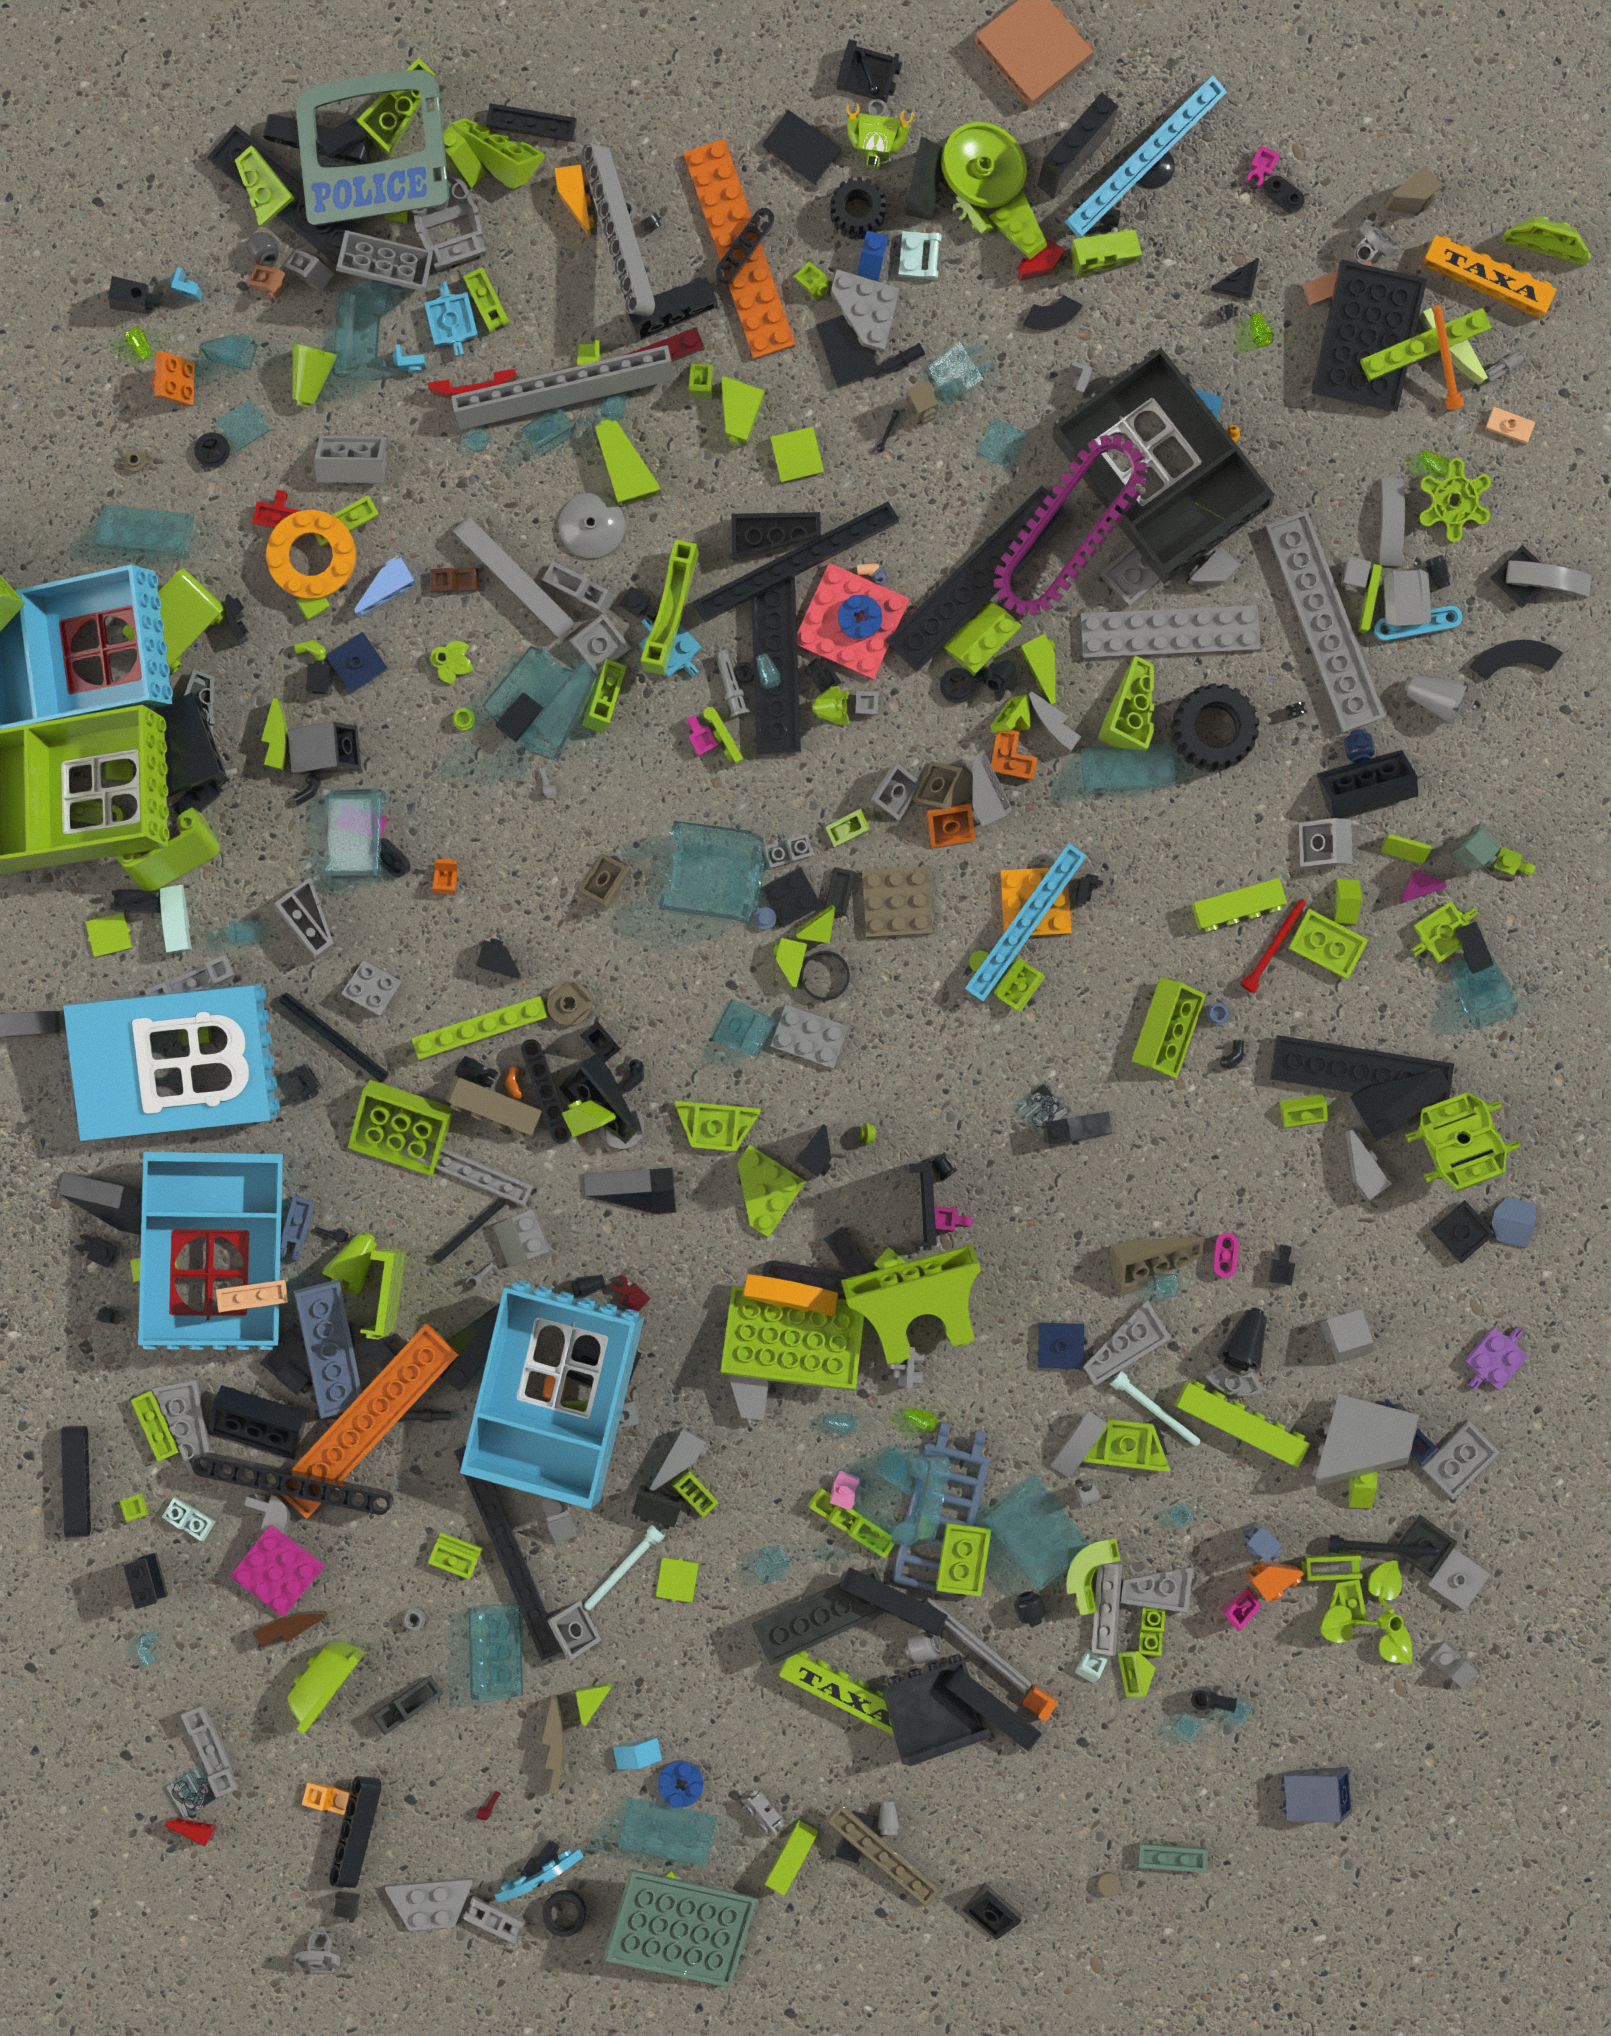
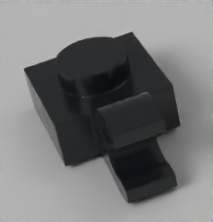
(637, 603)
(473, 1070)
(1282, 1270)

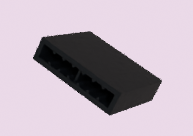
(1077, 145)

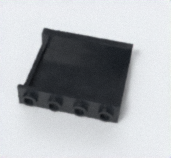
(190, 745)
(927, 1201)
(929, 1716)

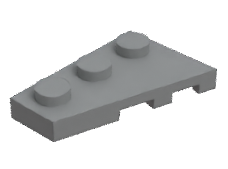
(1159, 1590)

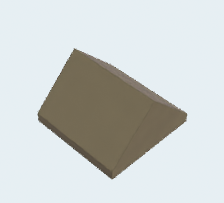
(605, 880)

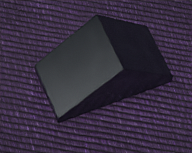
(600, 1041)

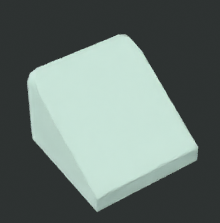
(1091, 1666)

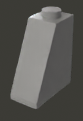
(750, 1397)

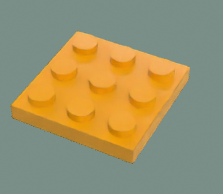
(1016, 890)

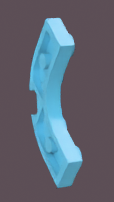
(550, 1870)

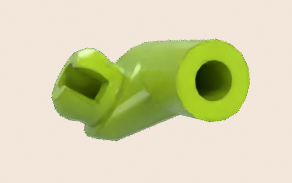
(312, 647)

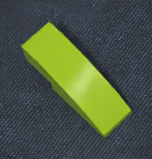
(276, 736)
(791, 1857)

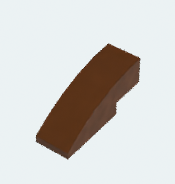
(288, 1626)

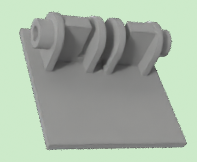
(371, 988)

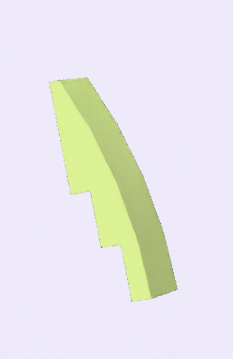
(1461, 354)

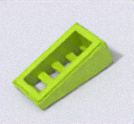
(681, 1479)

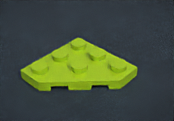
(766, 1189)

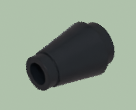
(1438, 570)
(587, 1285)

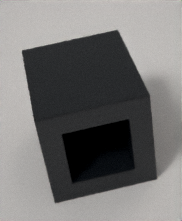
(319, 678)

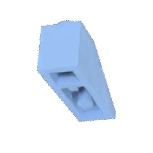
(388, 584)

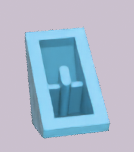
(637, 1754)

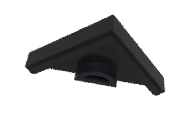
(1239, 282)

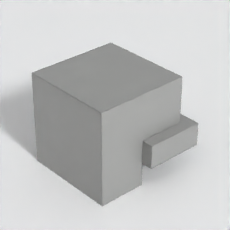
(1348, 1335)

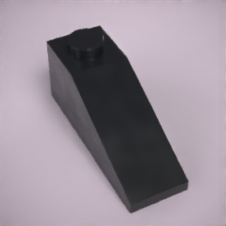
(1077, 1128)

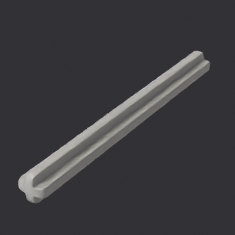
(982, 1650)

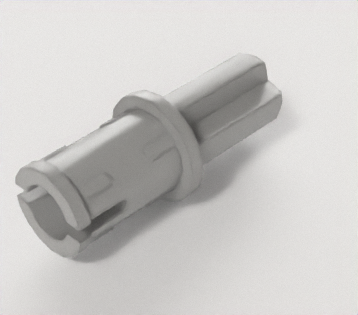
(1505, 365)

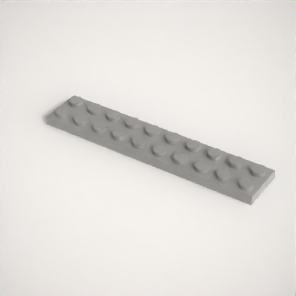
(1324, 621)

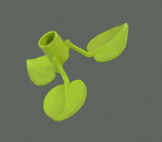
(1396, 1643)

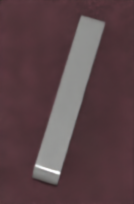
(514, 578)

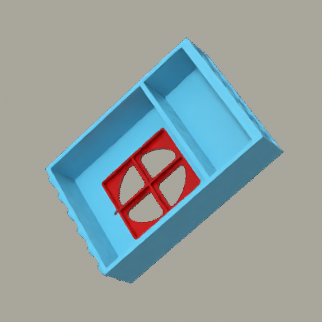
(38, 655)
(209, 1198)

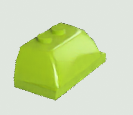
(321, 1681)

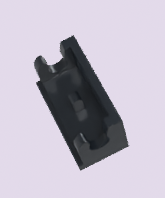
(136, 901)

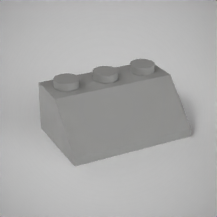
(351, 459)

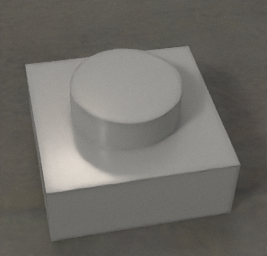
(866, 703)

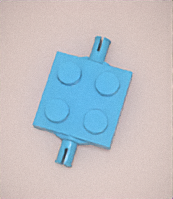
(451, 319)
(683, 650)

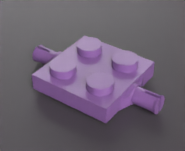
(1495, 1358)

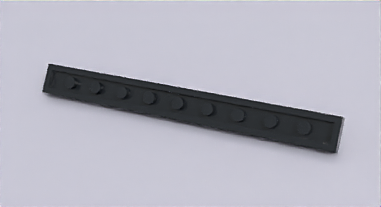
(796, 561)
(512, 1563)

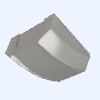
(1406, 597)

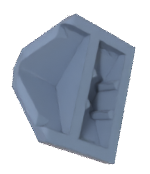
(1514, 1221)

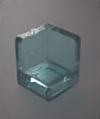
(771, 1564)

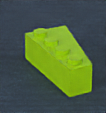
(392, 114)

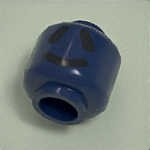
(1359, 746)

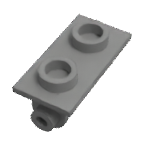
(767, 1820)

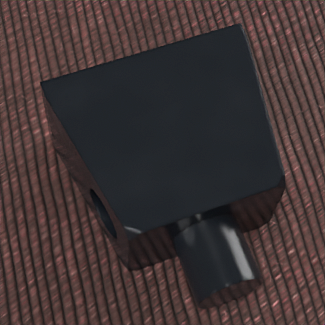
(123, 294)

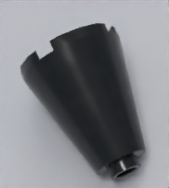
(1246, 1341)

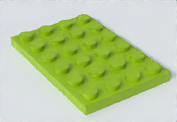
(792, 1343)

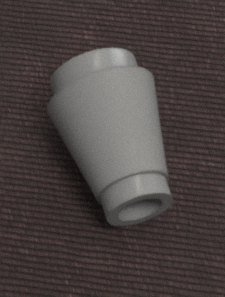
(888, 1820)

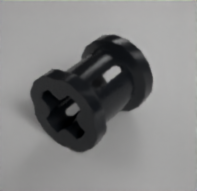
(943, 1166)

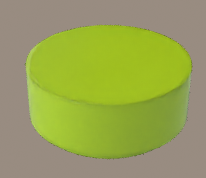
(977, 959)

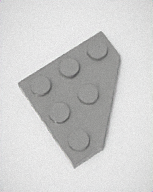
(866, 307)

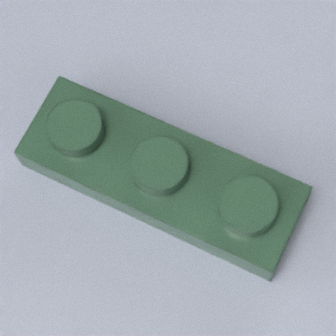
(1172, 1857)

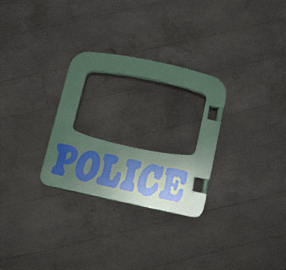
(377, 187)

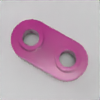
(1226, 1255)

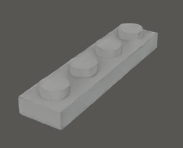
(1107, 1608)

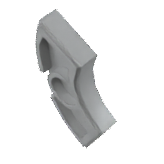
(1233, 1383)

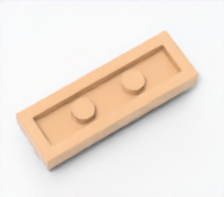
(251, 1295)

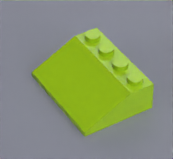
(388, 1118)

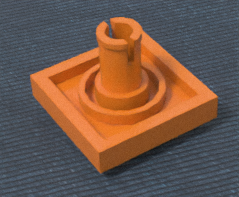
(174, 378)

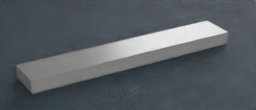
(476, 1174)

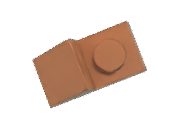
(267, 280)

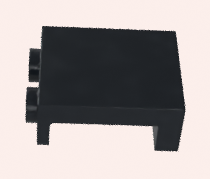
(881, 67)
(145, 1580)

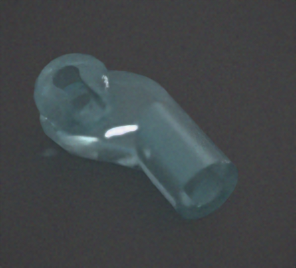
(143, 1647)

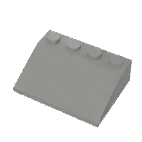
(384, 261)

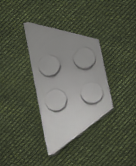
(430, 1902)

